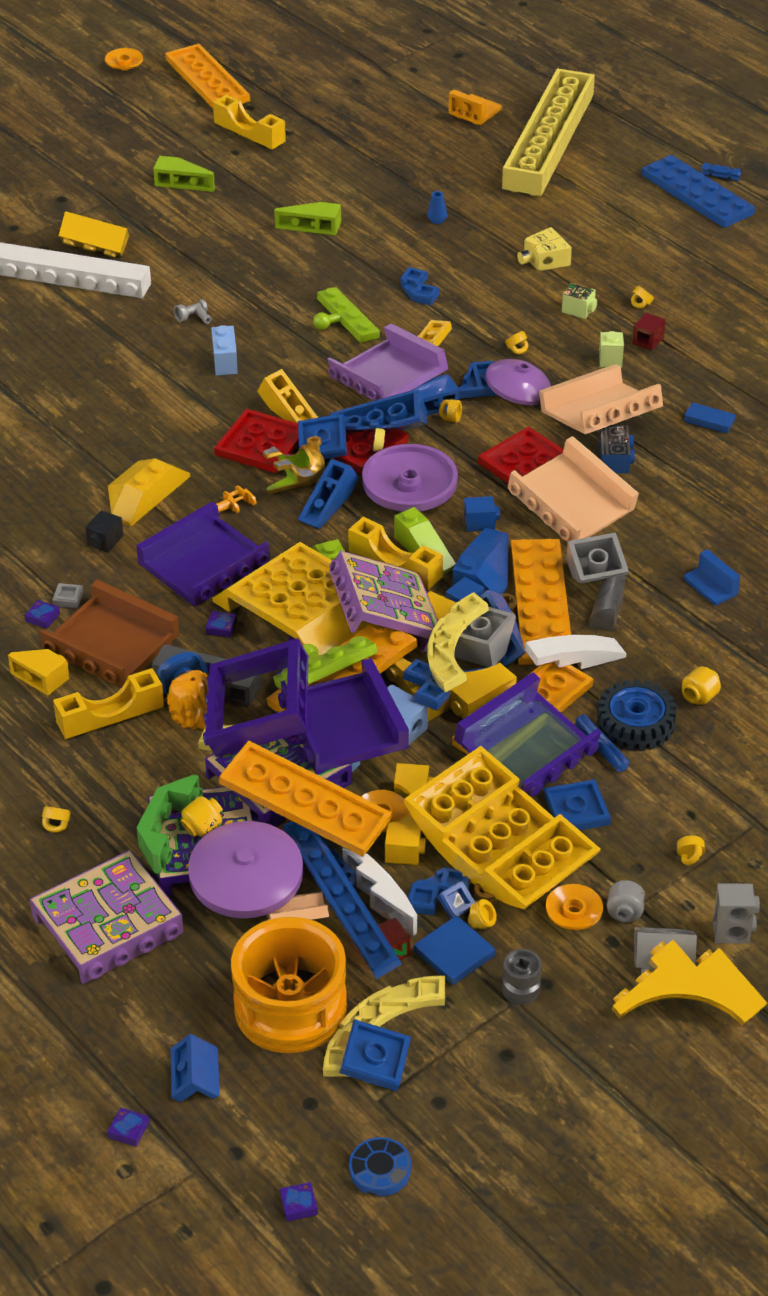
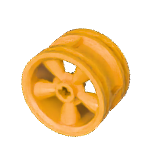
(290, 1013)

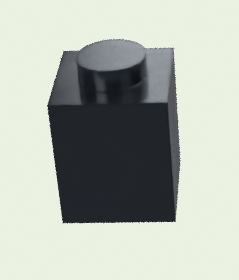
(104, 531)

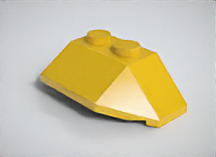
(143, 488)

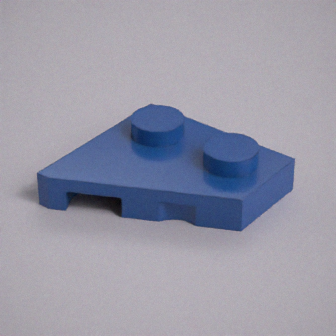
(474, 381)

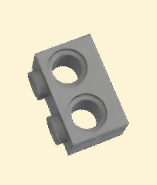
(734, 913)

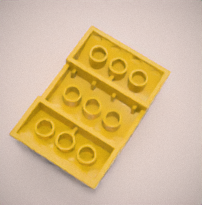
(497, 830)

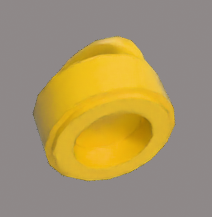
(644, 295)
(516, 339)
(454, 410)
(58, 814)
(690, 849)
(481, 915)

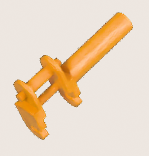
(230, 502)

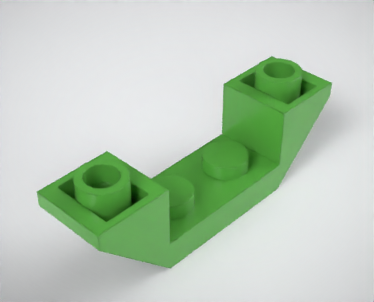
(166, 798)

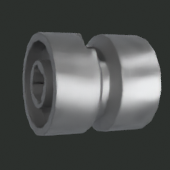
(521, 976)

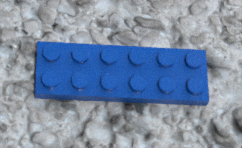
(698, 191)

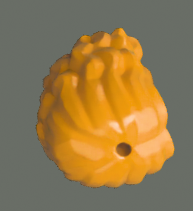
(187, 699)

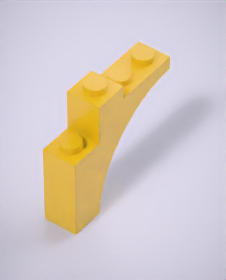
(465, 698)
(676, 976)

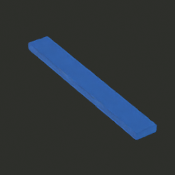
(344, 900)

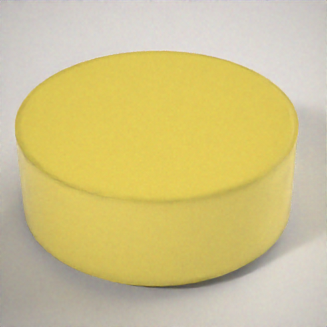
(378, 439)

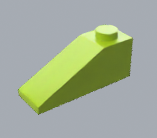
(181, 174)
(312, 217)
(414, 530)

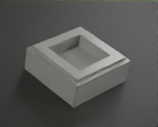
(67, 595)

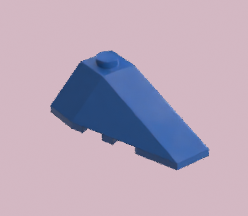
(389, 413)
(485, 561)

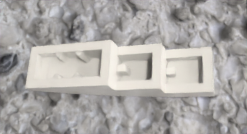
(578, 649)
(384, 892)

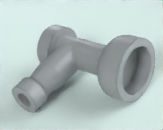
(200, 308)

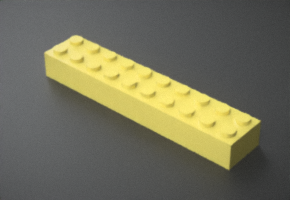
(548, 132)

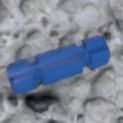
(721, 171)

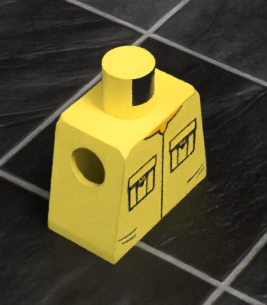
(546, 250)

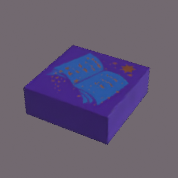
(42, 614)
(221, 624)
(128, 1127)
(298, 1201)

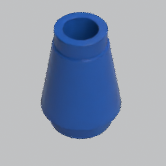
(437, 208)

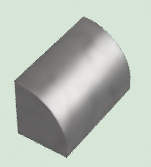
(608, 603)

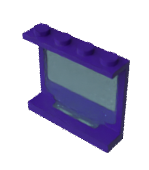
(526, 735)

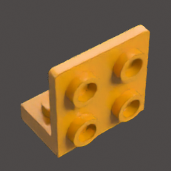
(472, 107)

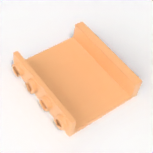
(598, 400)
(574, 492)

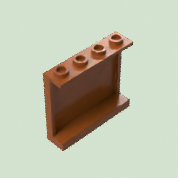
(112, 634)

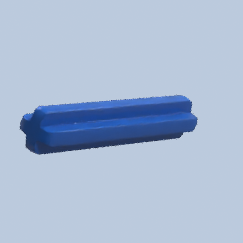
(606, 747)

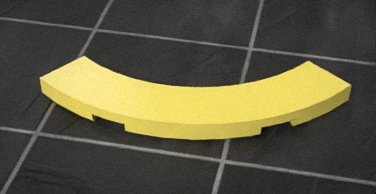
(445, 637)
(381, 1008)

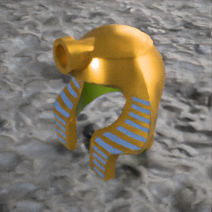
(301, 468)

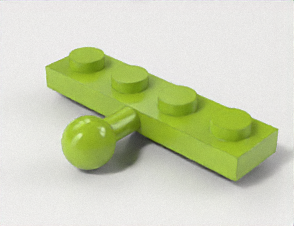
(346, 313)
(333, 660)

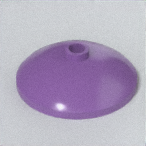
(516, 381)

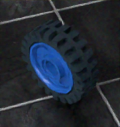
(636, 715)

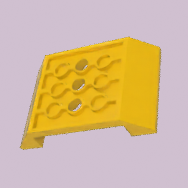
(295, 596)

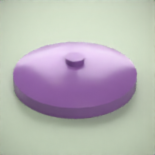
(409, 477)
(245, 869)

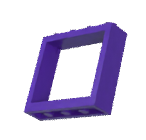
(267, 728)

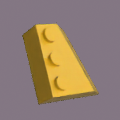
(93, 235)

